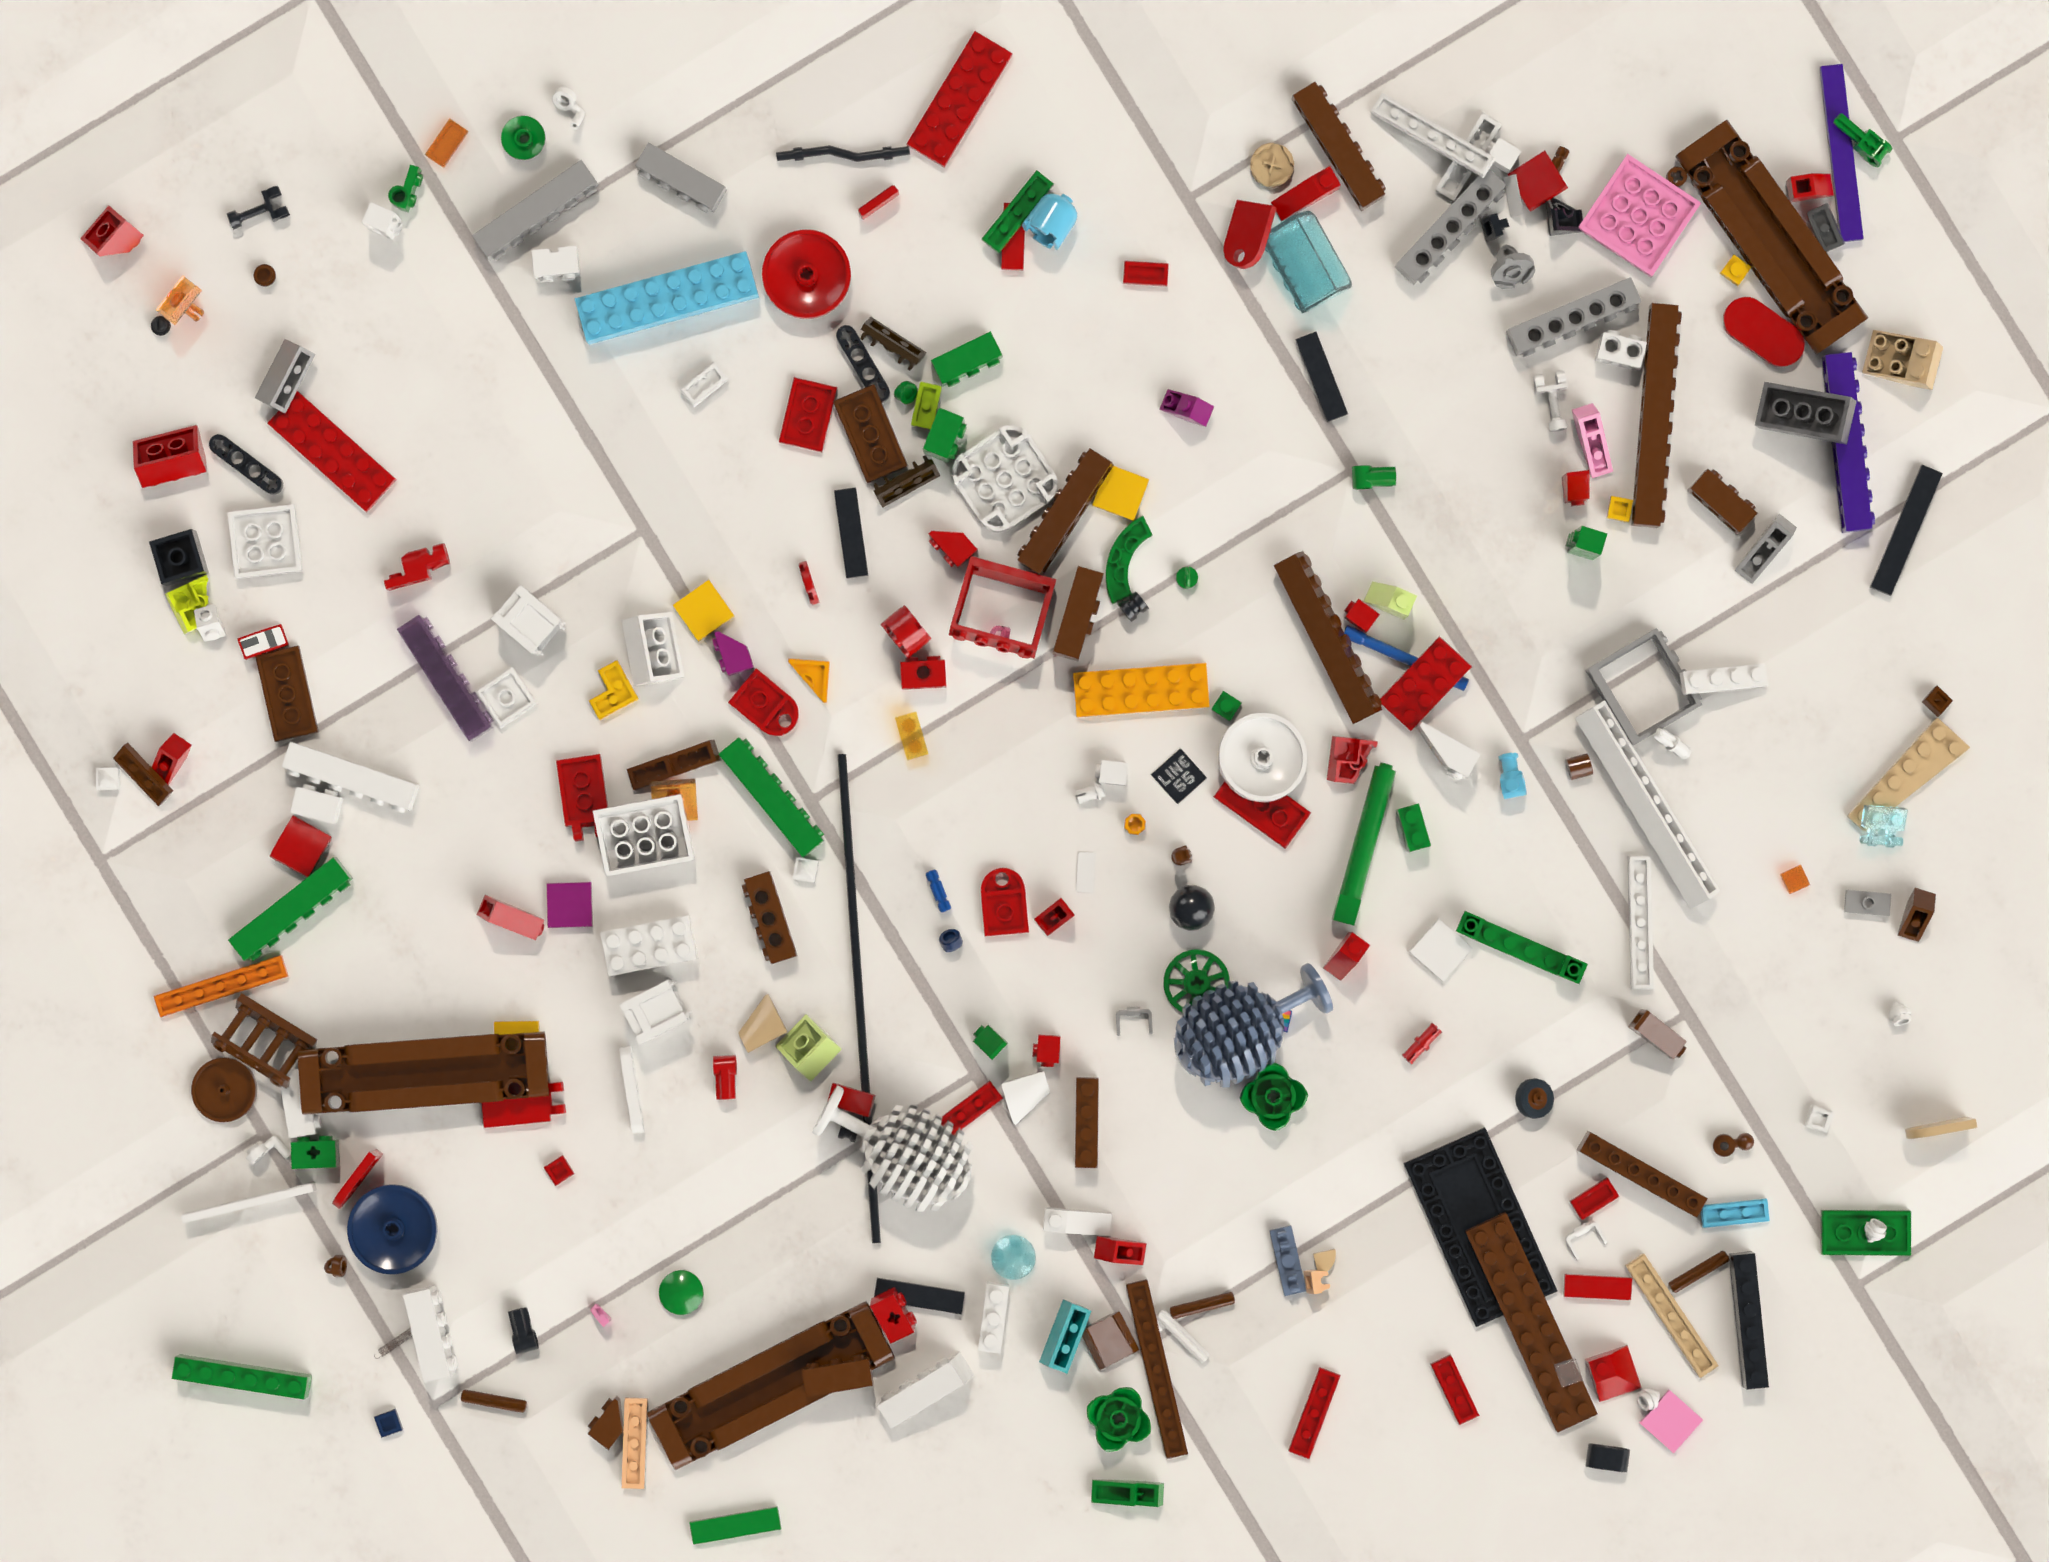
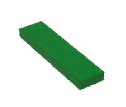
(1017, 211)
(735, 1525)

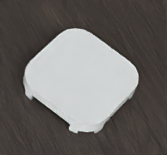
(1004, 478)

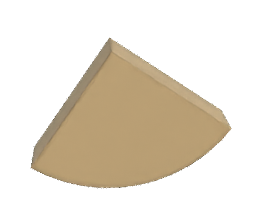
(1325, 1259)

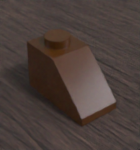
(1917, 914)

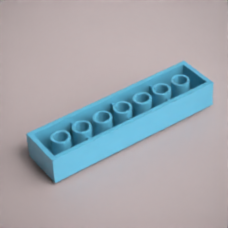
(666, 298)

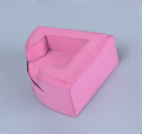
(602, 1317)

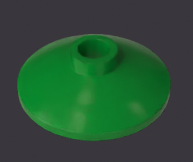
(519, 127)

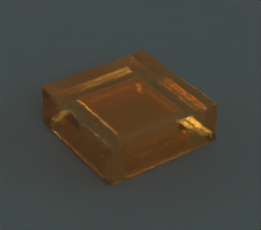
(1795, 879)

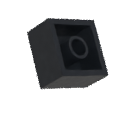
(178, 557)

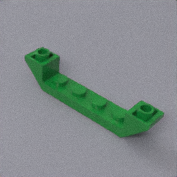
(1521, 948)

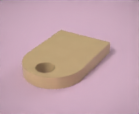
(1941, 1127)

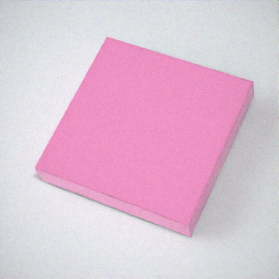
(1671, 1421)

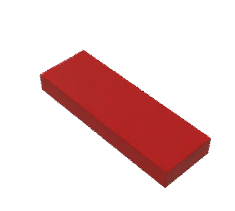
(1014, 250)
(1597, 1287)
(1454, 1389)

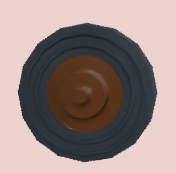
(1534, 1098)

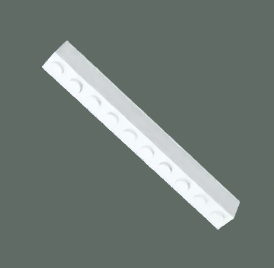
(1647, 804)

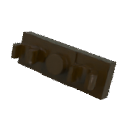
(892, 342)
(906, 482)

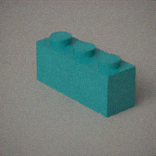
(1065, 1336)

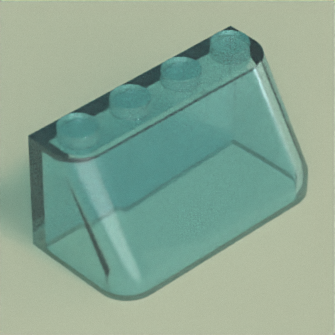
(1307, 261)

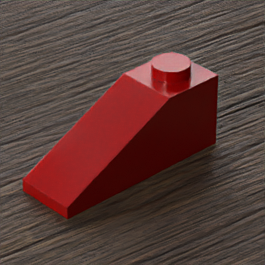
(1306, 193)

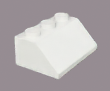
(652, 648)

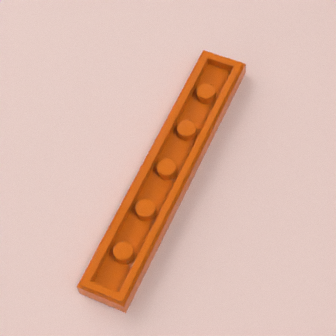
(221, 986)

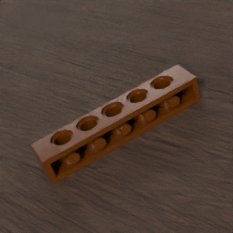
(1642, 1174)

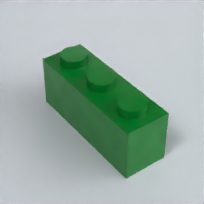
(967, 359)
(1586, 542)

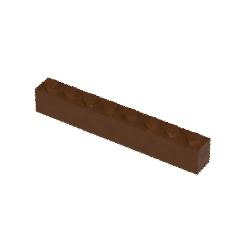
(1328, 637)

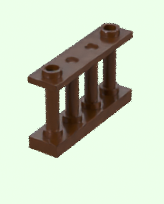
(265, 1019)

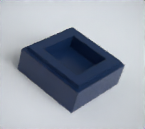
(388, 1423)

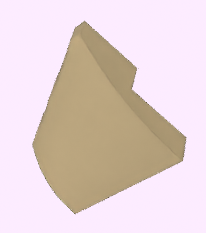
(762, 1025)

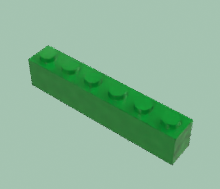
(771, 797)
(290, 909)
(241, 1376)

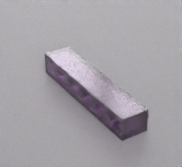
(445, 678)

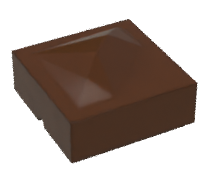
(1937, 701)

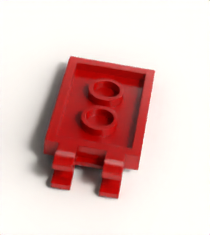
(581, 791)
(522, 1110)

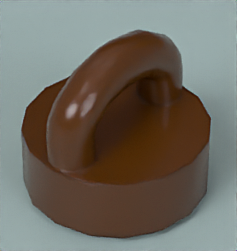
(339, 1266)

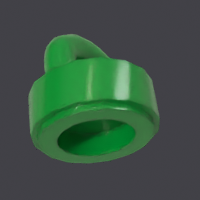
(906, 392)
(1187, 577)

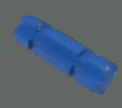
(938, 890)

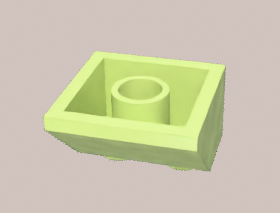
(808, 1047)

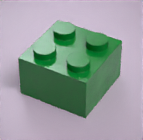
(944, 435)

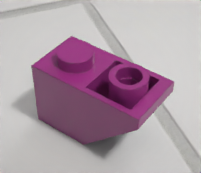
(1187, 407)
(734, 654)

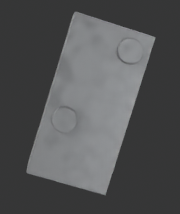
(1805, 413)

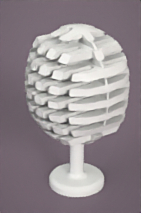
(908, 1153)

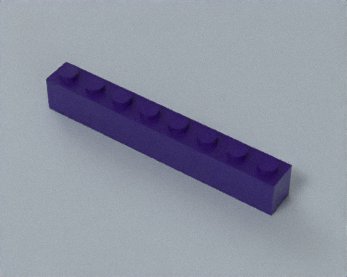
(1849, 459)

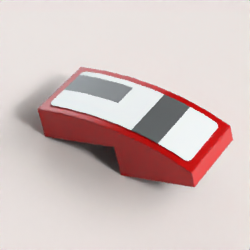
(263, 641)

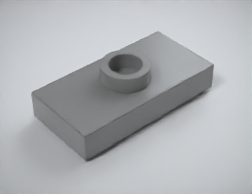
(1867, 902)

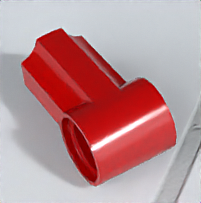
(725, 1070)

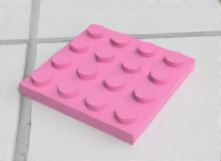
(1639, 215)

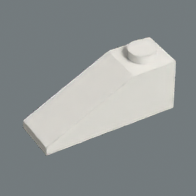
(1077, 1222)

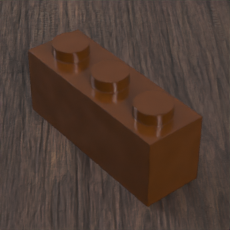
(1723, 500)
(837, 1375)

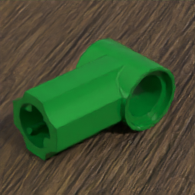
(1368, 477)

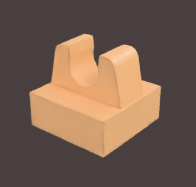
(1313, 1281)

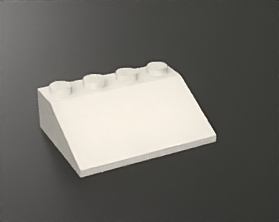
(643, 835)

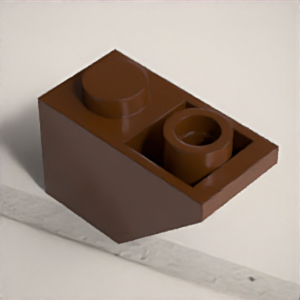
(609, 1425)

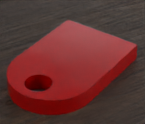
(1248, 233)
(764, 703)
(1004, 905)
(357, 1178)

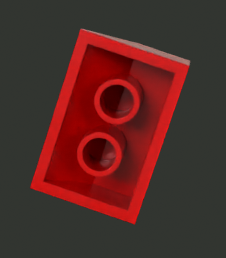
(169, 456)

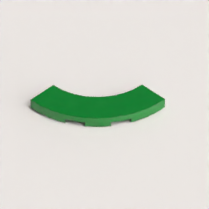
(1120, 557)

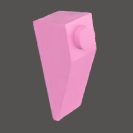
(1592, 439)

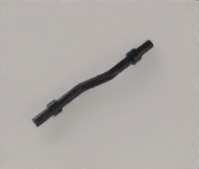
(799, 153)

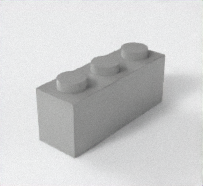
(284, 376)

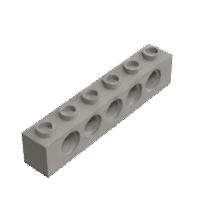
(1408, 265)
(1624, 290)

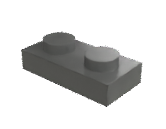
(1825, 227)

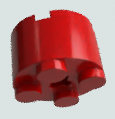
(906, 631)

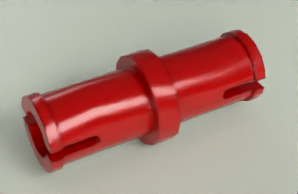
(1421, 1043)

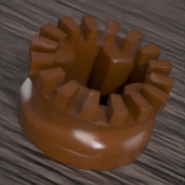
(1683, 175)

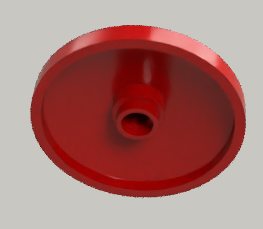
(806, 274)

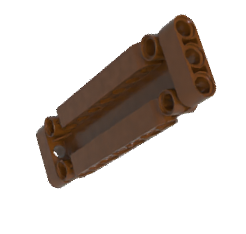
(1771, 236)
(423, 1073)
(763, 1387)

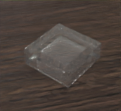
(1568, 1372)

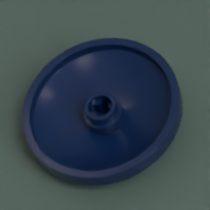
(392, 1229)

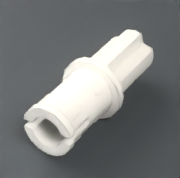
(1672, 743)

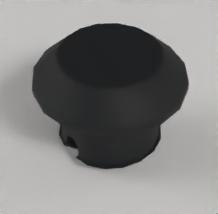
(160, 325)

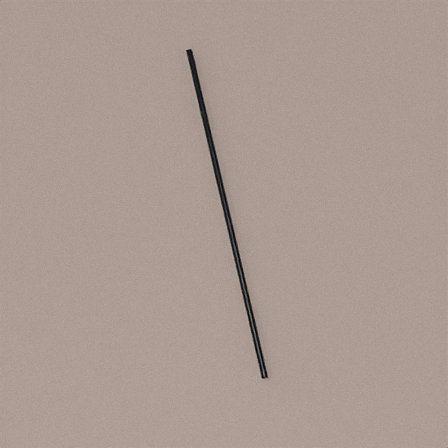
(857, 971)

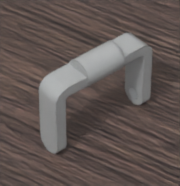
(1133, 1011)

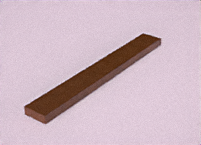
(1157, 1369)

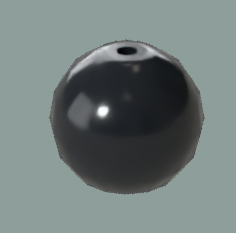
(1191, 907)

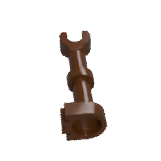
(1181, 856)

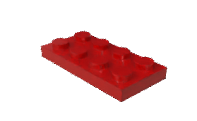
(1425, 683)

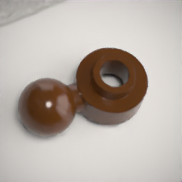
(1744, 1142)

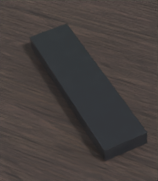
(1321, 376)
(851, 533)
(924, 1296)

